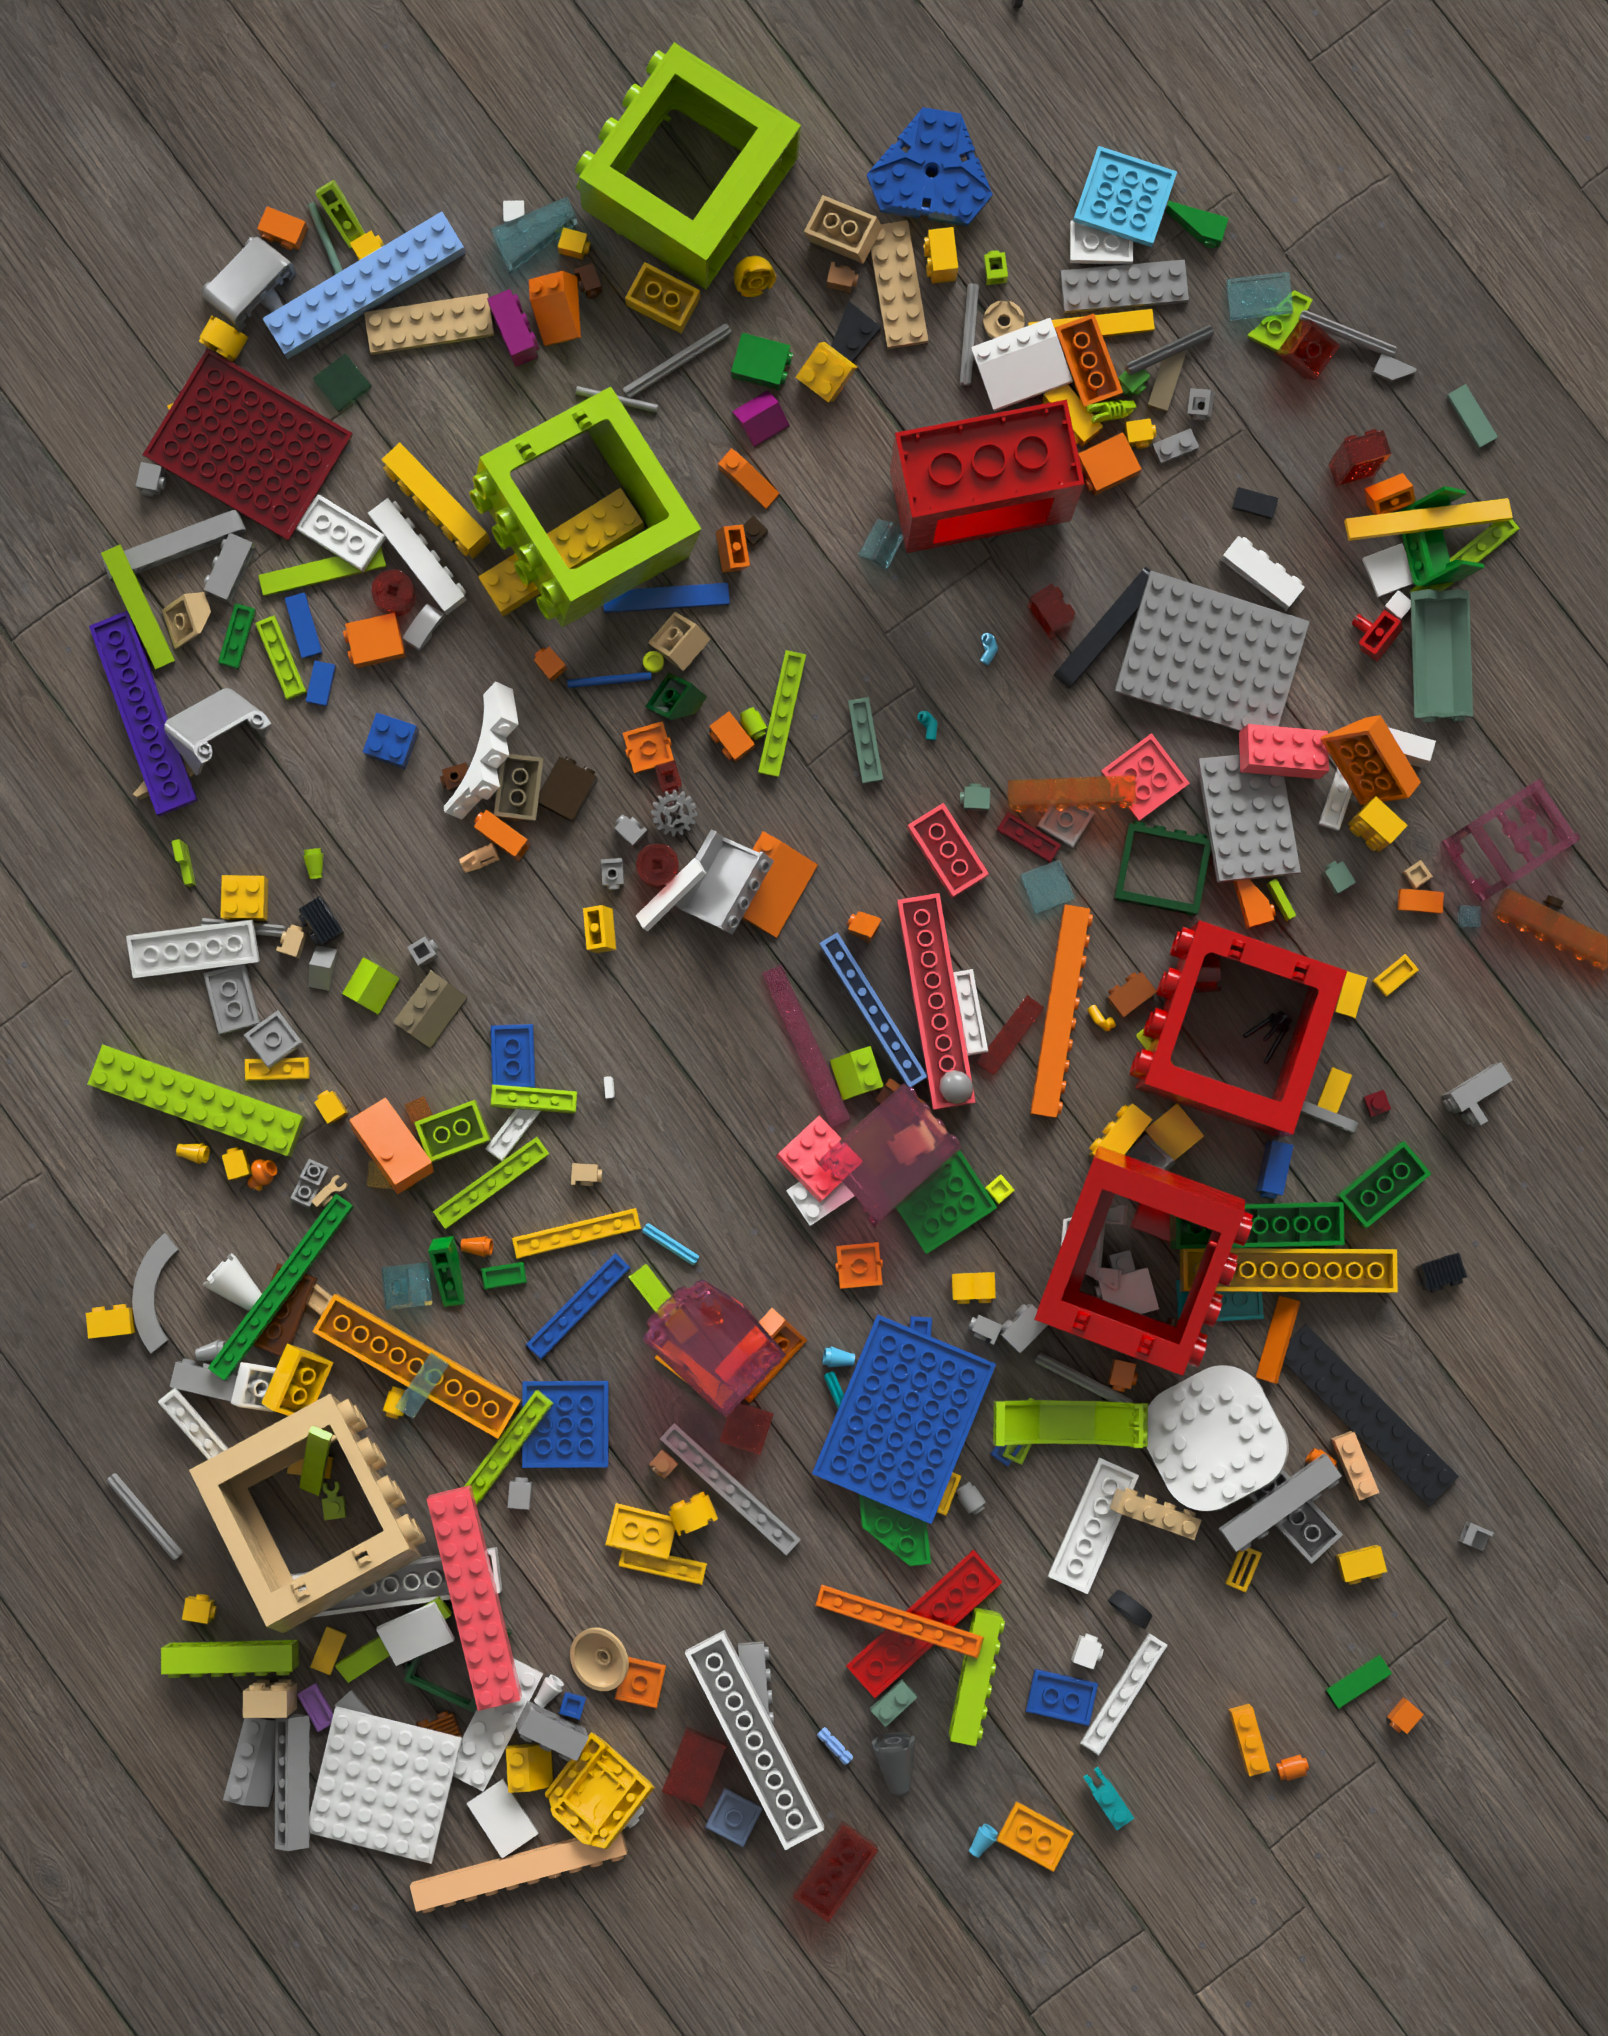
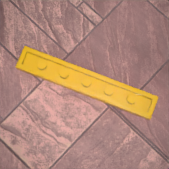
(1118, 323)
(576, 1233)

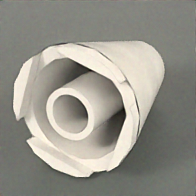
(233, 1283)

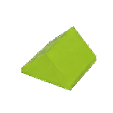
(371, 985)

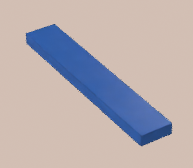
(670, 598)
(577, 1306)

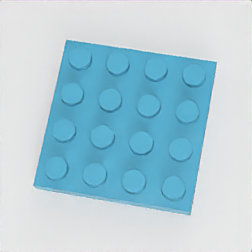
(1125, 196)

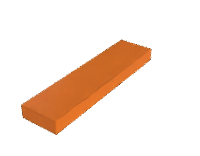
(1278, 1339)

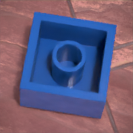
(391, 740)

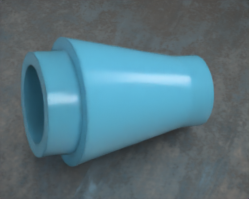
(837, 1358)
(983, 1840)

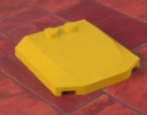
(597, 1794)

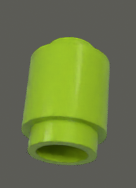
(753, 723)

